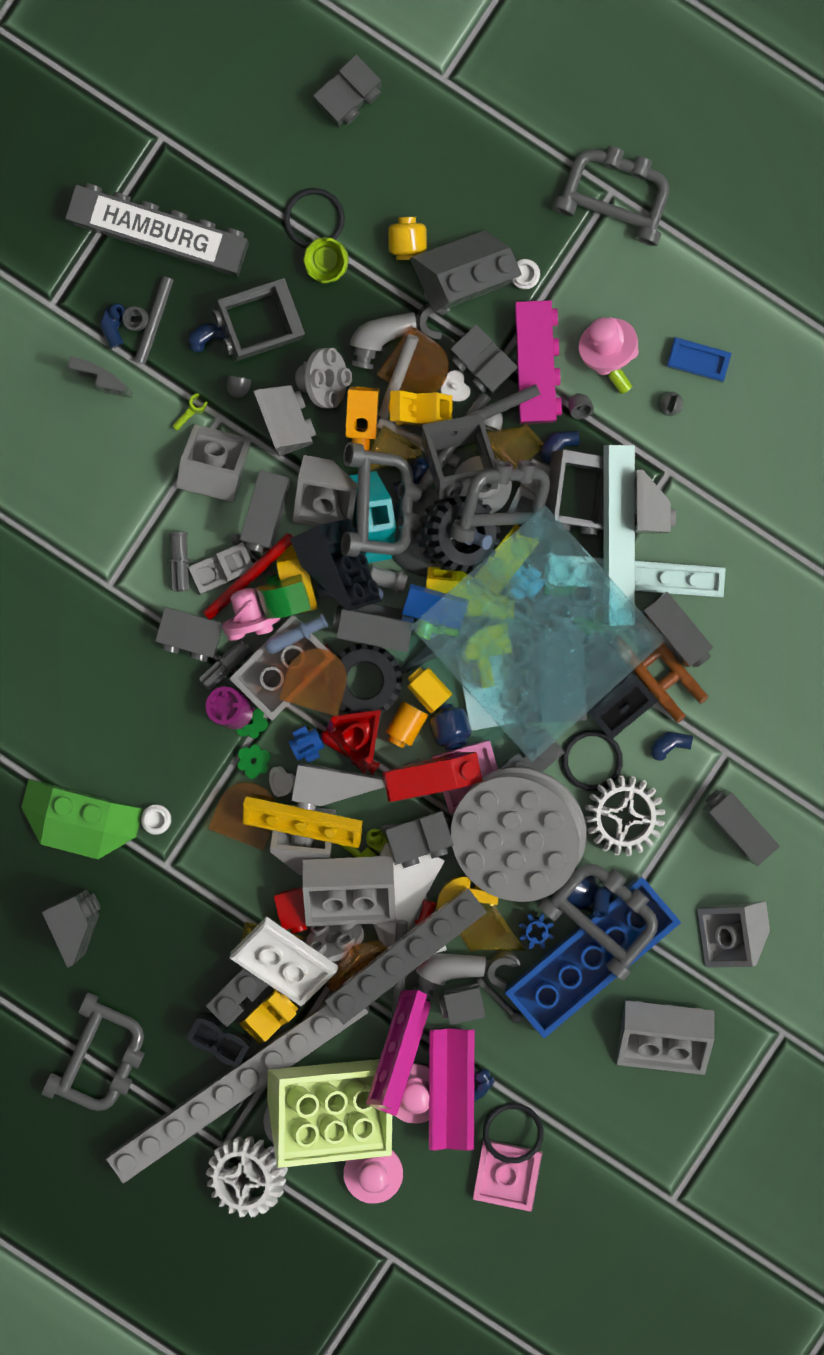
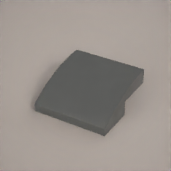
(105, 380)

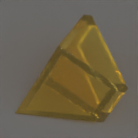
(393, 443)
(514, 444)
(491, 933)

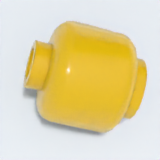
(407, 238)

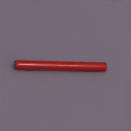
(249, 576)

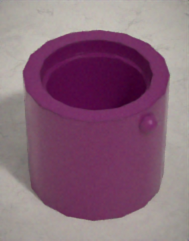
(229, 708)

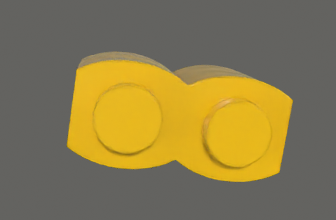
(428, 689)

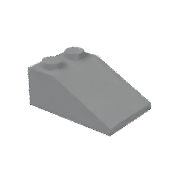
(284, 418)
(325, 785)

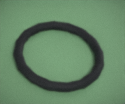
(308, 192)
(582, 735)
(532, 1152)

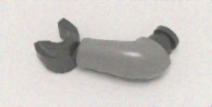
(377, 332)
(450, 966)

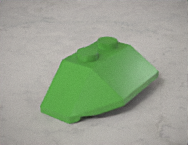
(78, 820)

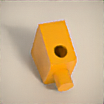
(362, 403)

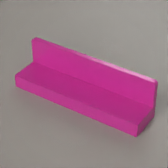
(399, 1052)
(451, 1089)

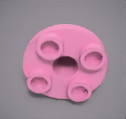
(608, 345)
(248, 616)
(415, 1100)
(374, 1178)

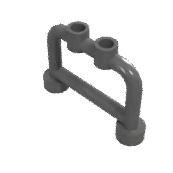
(613, 159)
(502, 473)
(352, 542)
(635, 900)
(62, 1085)

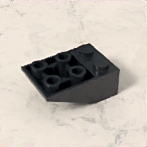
(342, 576)
(622, 705)

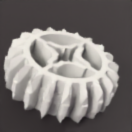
(650, 821)
(226, 1178)

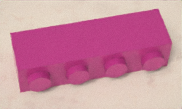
(536, 360)

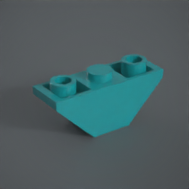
(381, 516)

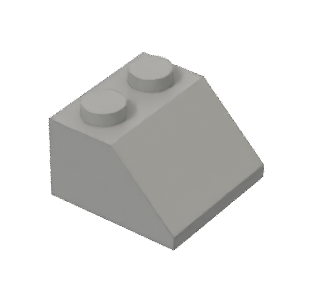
(213, 463)

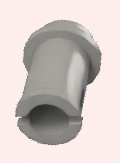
(390, 579)

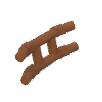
(677, 673)

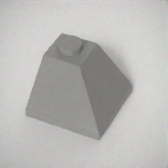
(323, 493)
(652, 507)
(294, 849)
(733, 933)

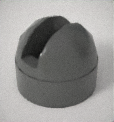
(135, 312)
(238, 386)
(665, 400)
(580, 406)

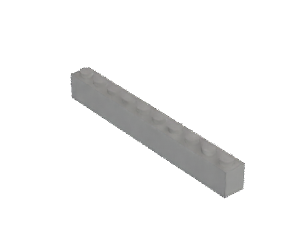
(226, 1091)

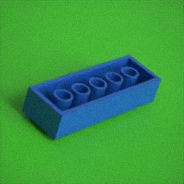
(577, 964)

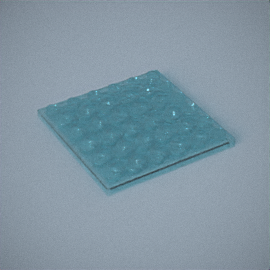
(538, 633)

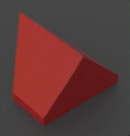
(356, 736)

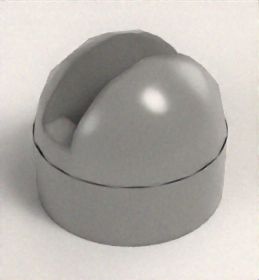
(494, 423)

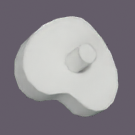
(455, 386)
(281, 782)

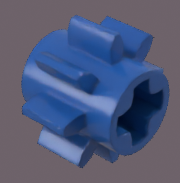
(306, 744)
(532, 938)

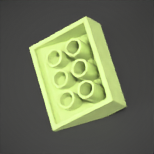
(324, 1115)

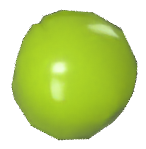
(326, 260)

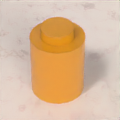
(406, 725)

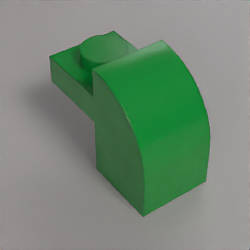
(283, 597)

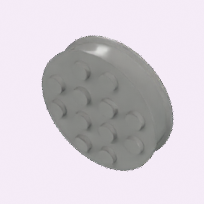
(518, 834)

